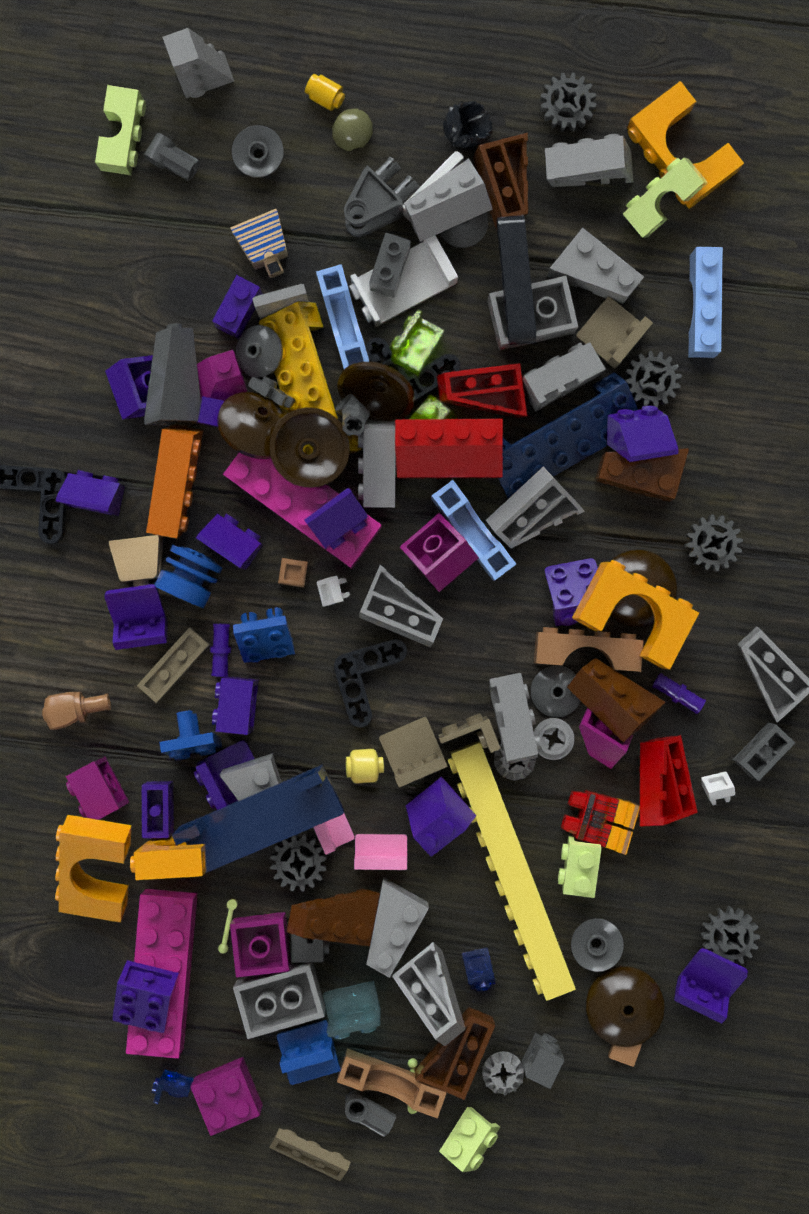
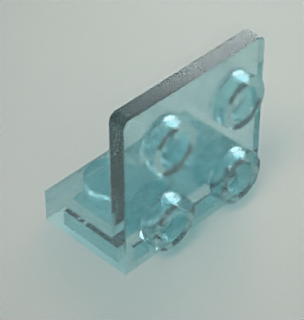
(352, 1010)

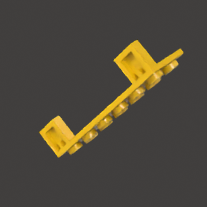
(300, 367)

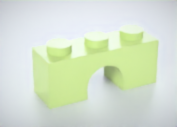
(118, 152)
(645, 211)

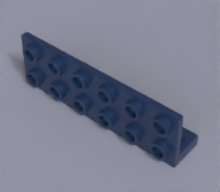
(567, 437)
(263, 818)

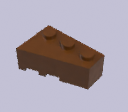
(504, 173)
(650, 477)
(614, 698)
(336, 919)
(455, 1065)

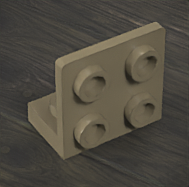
(613, 331)
(486, 734)
(412, 751)

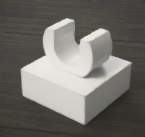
(330, 590)
(718, 787)

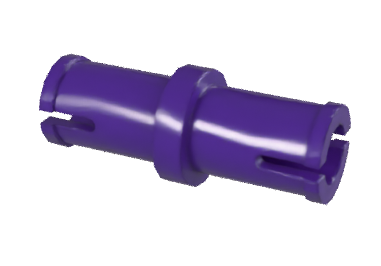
(220, 650)
(679, 693)

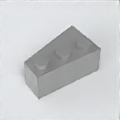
(196, 63)
(589, 161)
(448, 201)
(595, 268)
(561, 375)
(377, 464)
(532, 509)
(399, 610)
(775, 674)
(514, 718)
(251, 776)
(394, 926)
(431, 993)

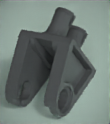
(376, 200)

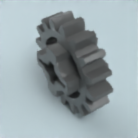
(570, 91)
(648, 370)
(708, 534)
(287, 863)
(737, 927)

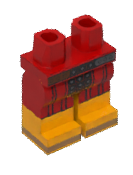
(592, 820)

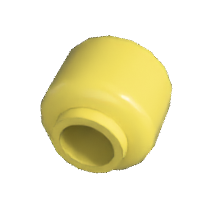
(364, 766)

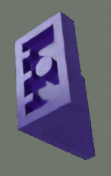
(144, 996)

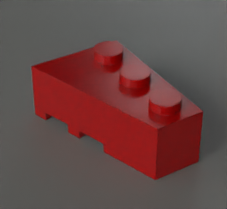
(485, 389)
(664, 782)

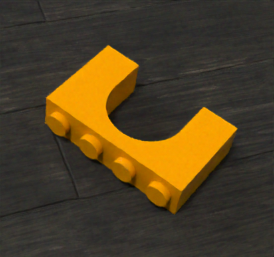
(650, 130)
(671, 617)
(164, 859)
(79, 892)

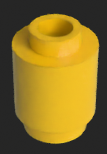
(325, 92)

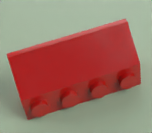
(449, 448)

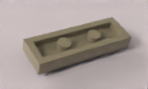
(173, 665)
(310, 1154)

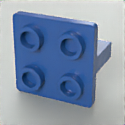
(307, 1052)

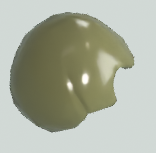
(352, 129)

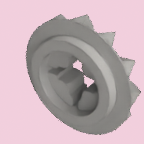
(564, 733)
(517, 771)
(493, 1066)

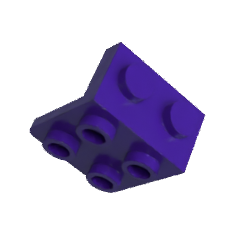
(567, 587)
(137, 616)
(210, 768)
(708, 984)

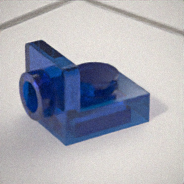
(479, 969)
(174, 1083)

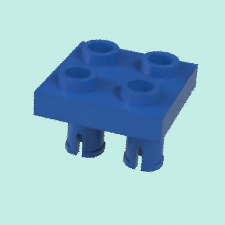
(263, 637)
(190, 739)

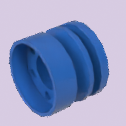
(188, 576)

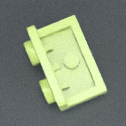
(580, 868)
(469, 1140)

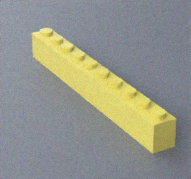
(513, 871)

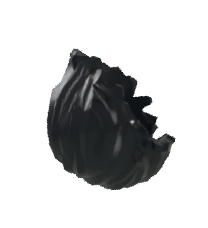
(467, 125)

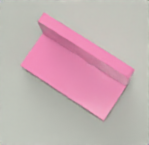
(334, 833)
(380, 852)

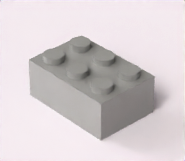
(552, 312)
(279, 999)

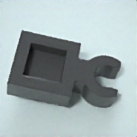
(268, 388)

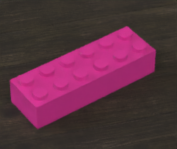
(296, 503)
(166, 943)

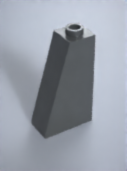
(174, 380)

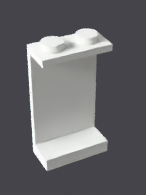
(423, 276)

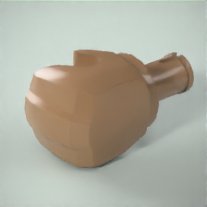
(68, 707)

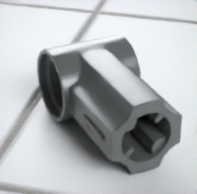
(166, 154)
(353, 415)
(370, 1115)

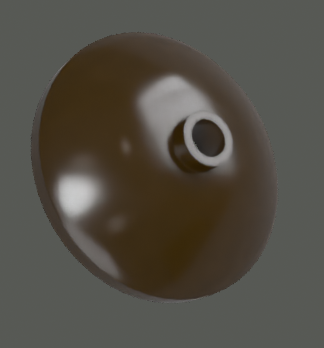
(378, 389)
(248, 422)
(315, 429)
(633, 609)
(613, 992)

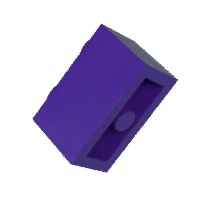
(237, 307)
(157, 809)

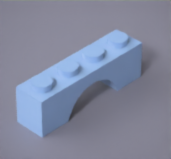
(707, 302)
(342, 316)
(464, 519)

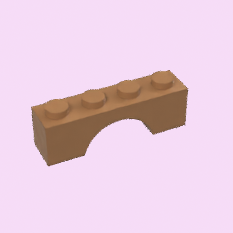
(620, 652)
(373, 1074)

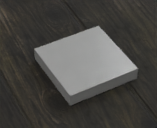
(274, 301)

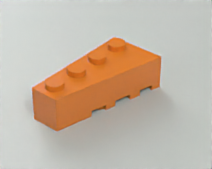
(174, 480)

